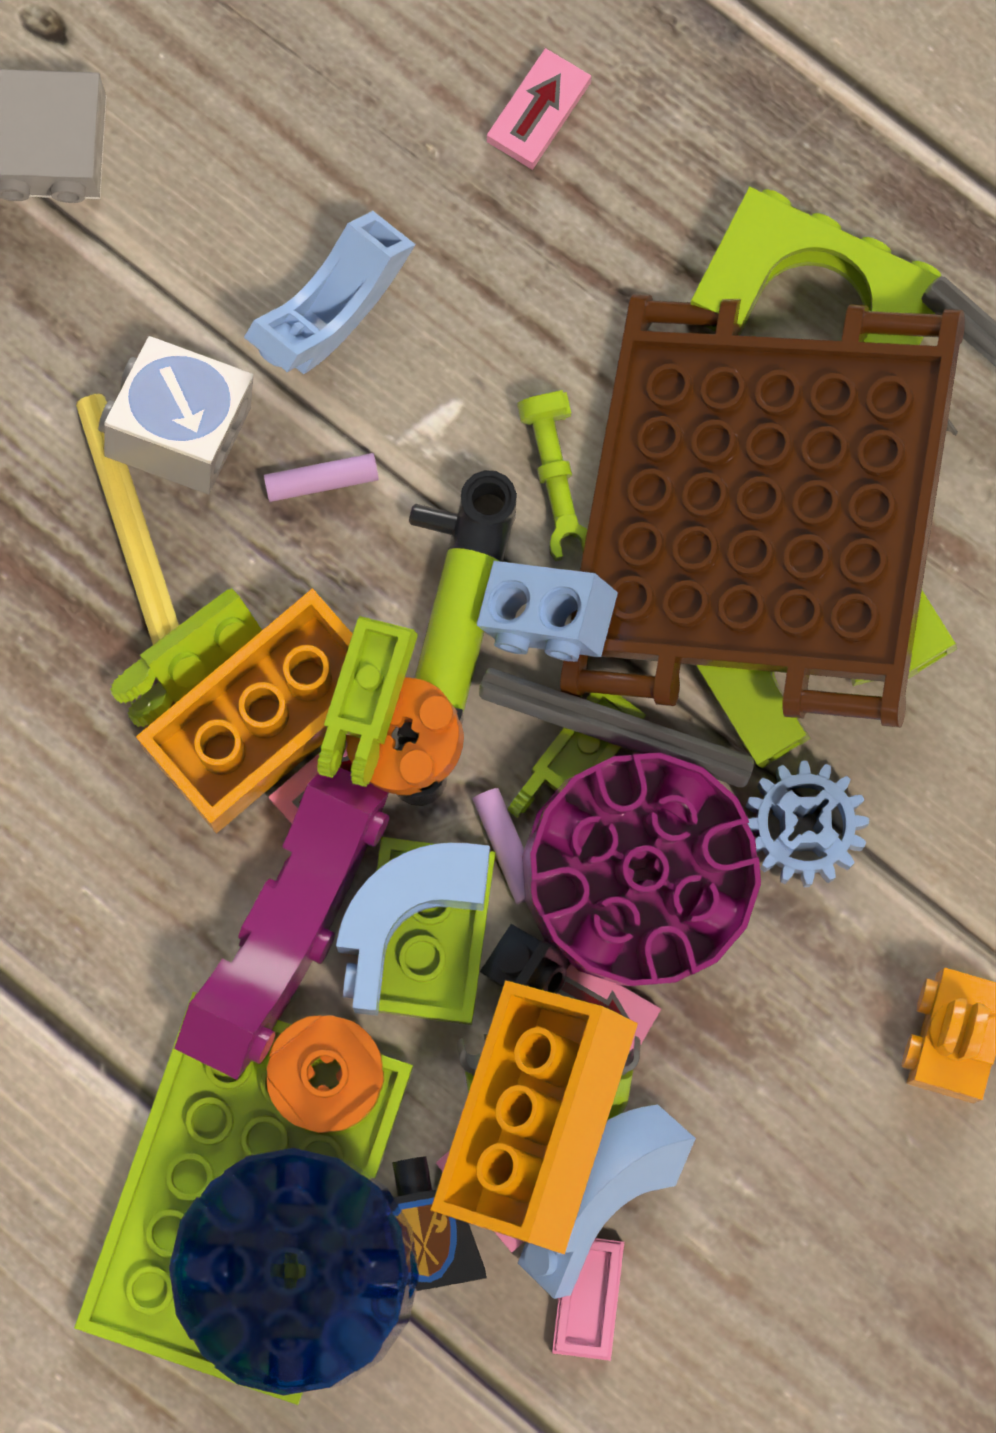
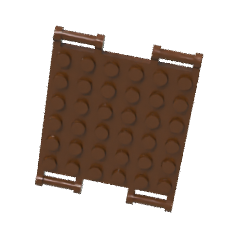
(769, 503)

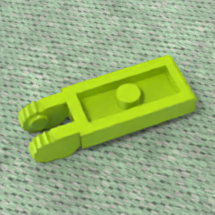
(185, 657)
(366, 696)
(571, 755)

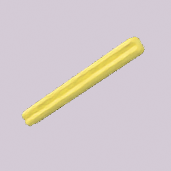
(129, 525)

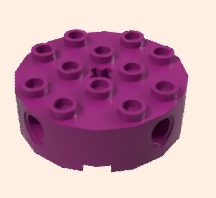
(697, 857)

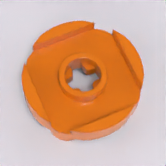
(433, 753)
(291, 1070)

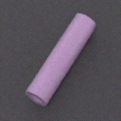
(321, 477)
(503, 839)

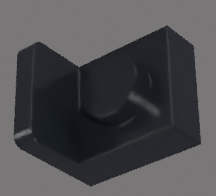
(526, 962)

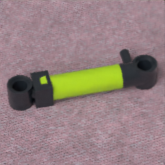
(452, 631)

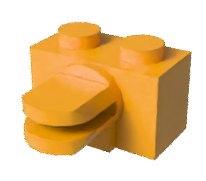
(956, 1036)

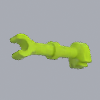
(542, 413)

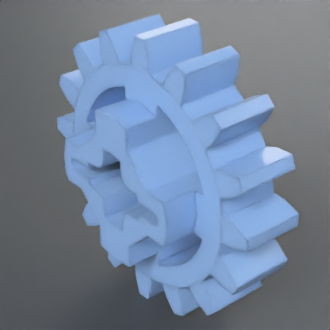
(826, 842)

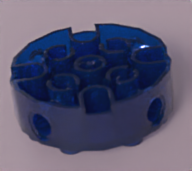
(234, 1283)

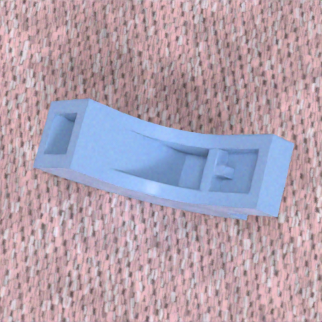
(335, 298)
(410, 883)
(635, 1156)

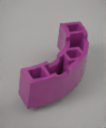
(286, 927)

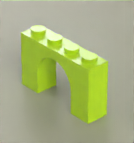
(775, 237)
(755, 699)

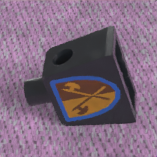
(442, 1243)

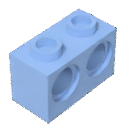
(550, 599)

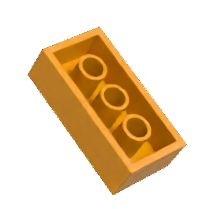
(253, 713)
(535, 1116)

